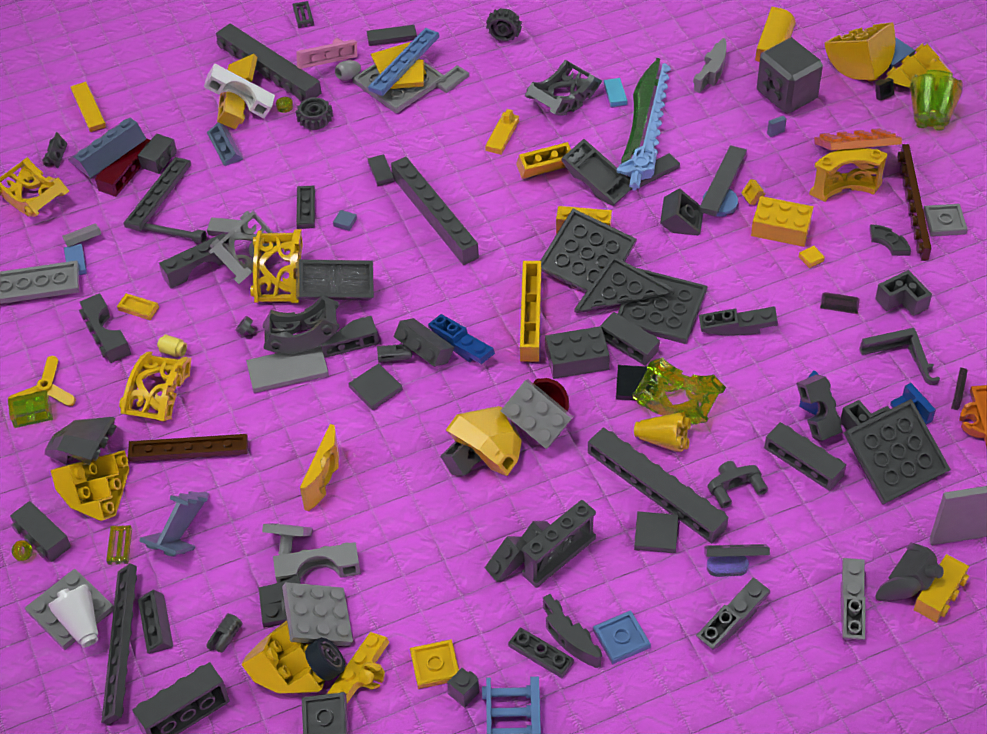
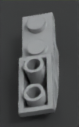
(713, 67)
(853, 599)

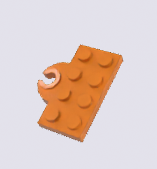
(976, 412)

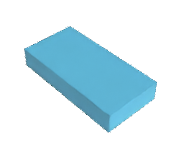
(615, 92)

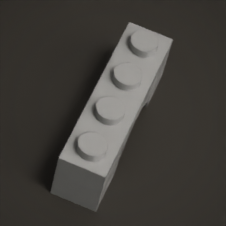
(340, 558)

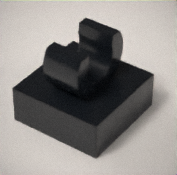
(884, 88)

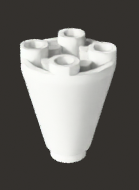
(76, 614)

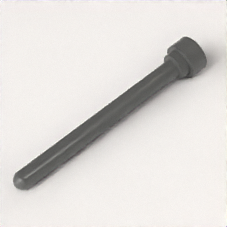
(197, 236)

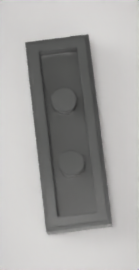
(391, 35)
(662, 167)
(305, 207)
(736, 550)

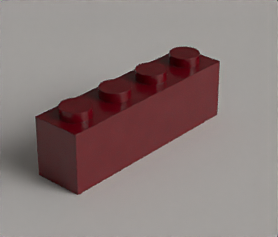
(120, 172)

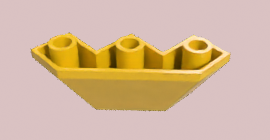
(917, 64)
(490, 436)
(93, 487)
(281, 664)

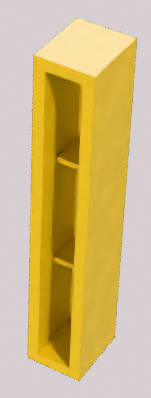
(530, 311)

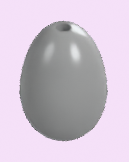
(347, 70)

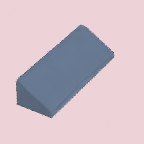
(224, 144)

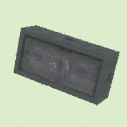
(334, 279)

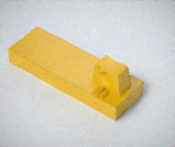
(502, 132)

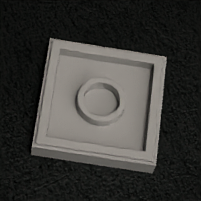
(945, 220)

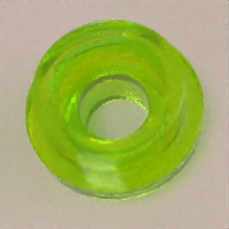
(16, 550)

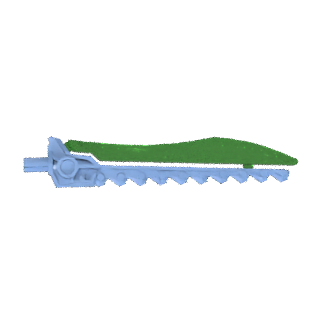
(643, 162)

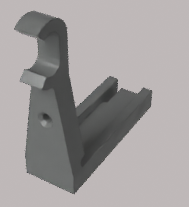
(899, 339)

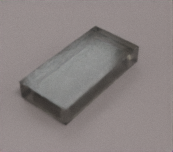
(959, 388)

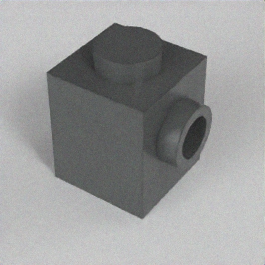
(463, 687)

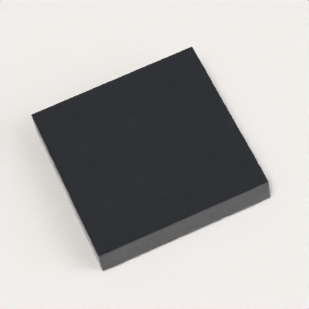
(629, 379)

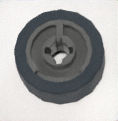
(325, 659)

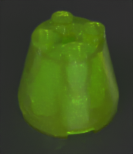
(934, 98)

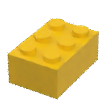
(782, 221)

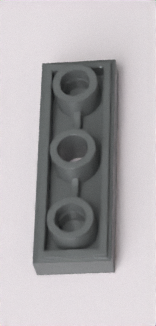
(550, 658)

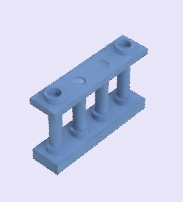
(531, 711)

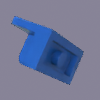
(925, 409)

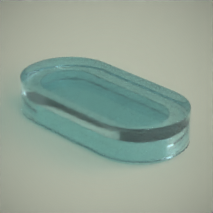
(727, 566)

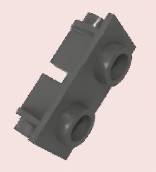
(55, 151)

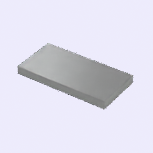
(286, 369)

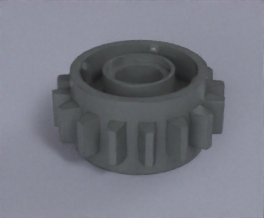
(504, 24)
(314, 113)

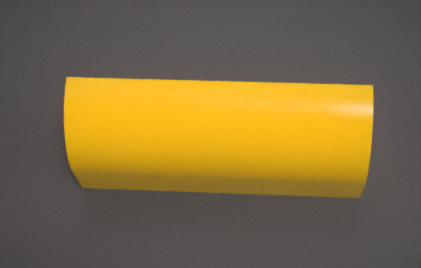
(776, 29)

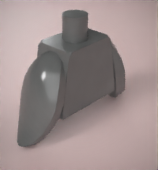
(912, 574)

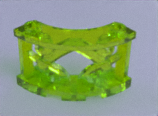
(705, 389)

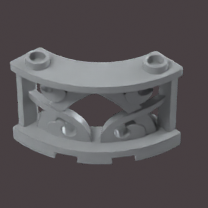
(227, 252)

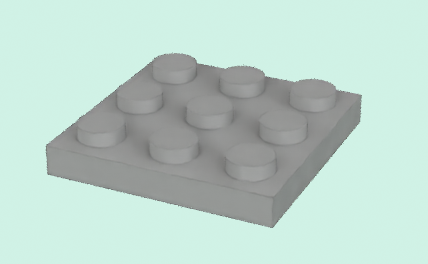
(41, 612)
(317, 613)

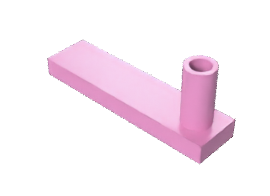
(333, 52)

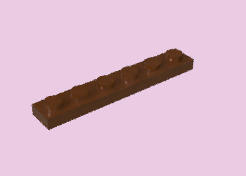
(188, 447)

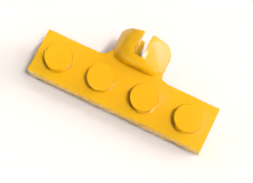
(362, 667)

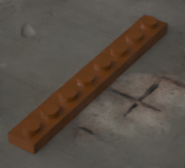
(915, 204)

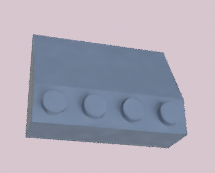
(108, 147)

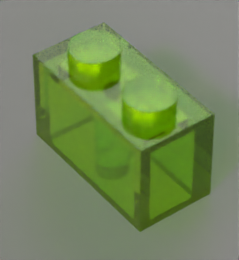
(30, 409)

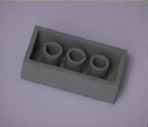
(182, 703)

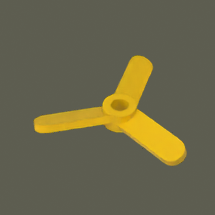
(46, 383)

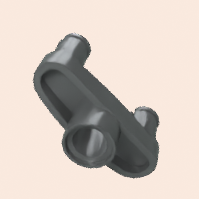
(733, 476)

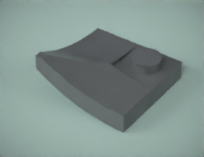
(273, 603)

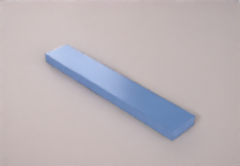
(403, 62)

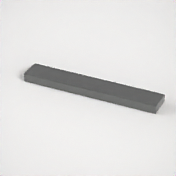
(722, 181)
(157, 194)

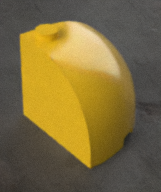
(863, 52)

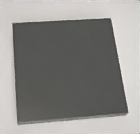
(584, 249)
(667, 315)
(896, 451)

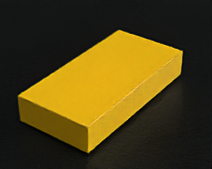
(138, 306)

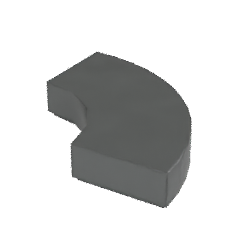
(896, 244)

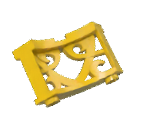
(830, 181)
(48, 189)
(289, 242)
(145, 366)

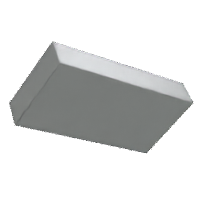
(453, 78)
(220, 225)
(81, 235)

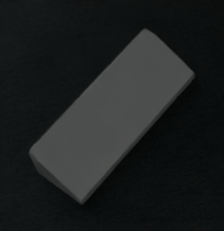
(155, 622)

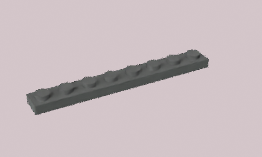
(119, 645)

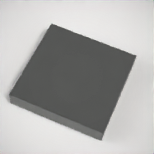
(375, 386)
(656, 532)
(325, 714)

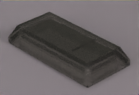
(840, 302)

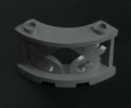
(560, 105)
(281, 326)

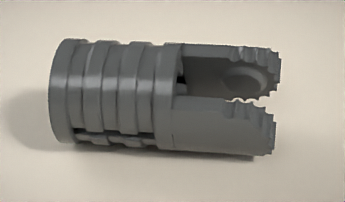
(393, 353)
(224, 633)

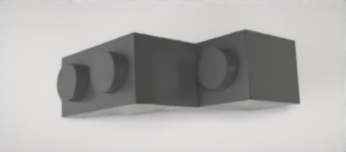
(510, 554)

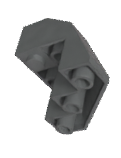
(81, 440)

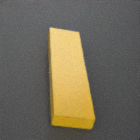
(88, 106)

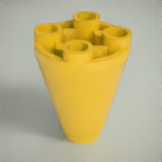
(665, 431)

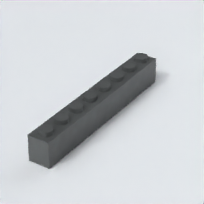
(269, 63)
(435, 210)
(658, 485)

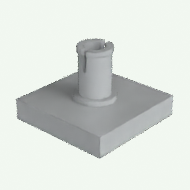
(287, 533)

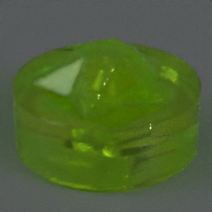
(284, 104)

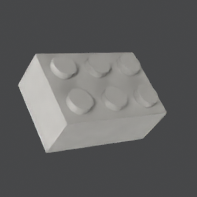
(537, 413)

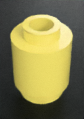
(172, 346)

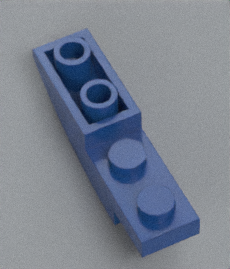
(464, 344)

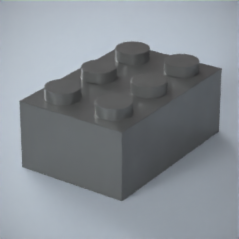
(577, 352)

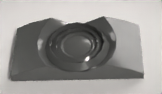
(597, 172)

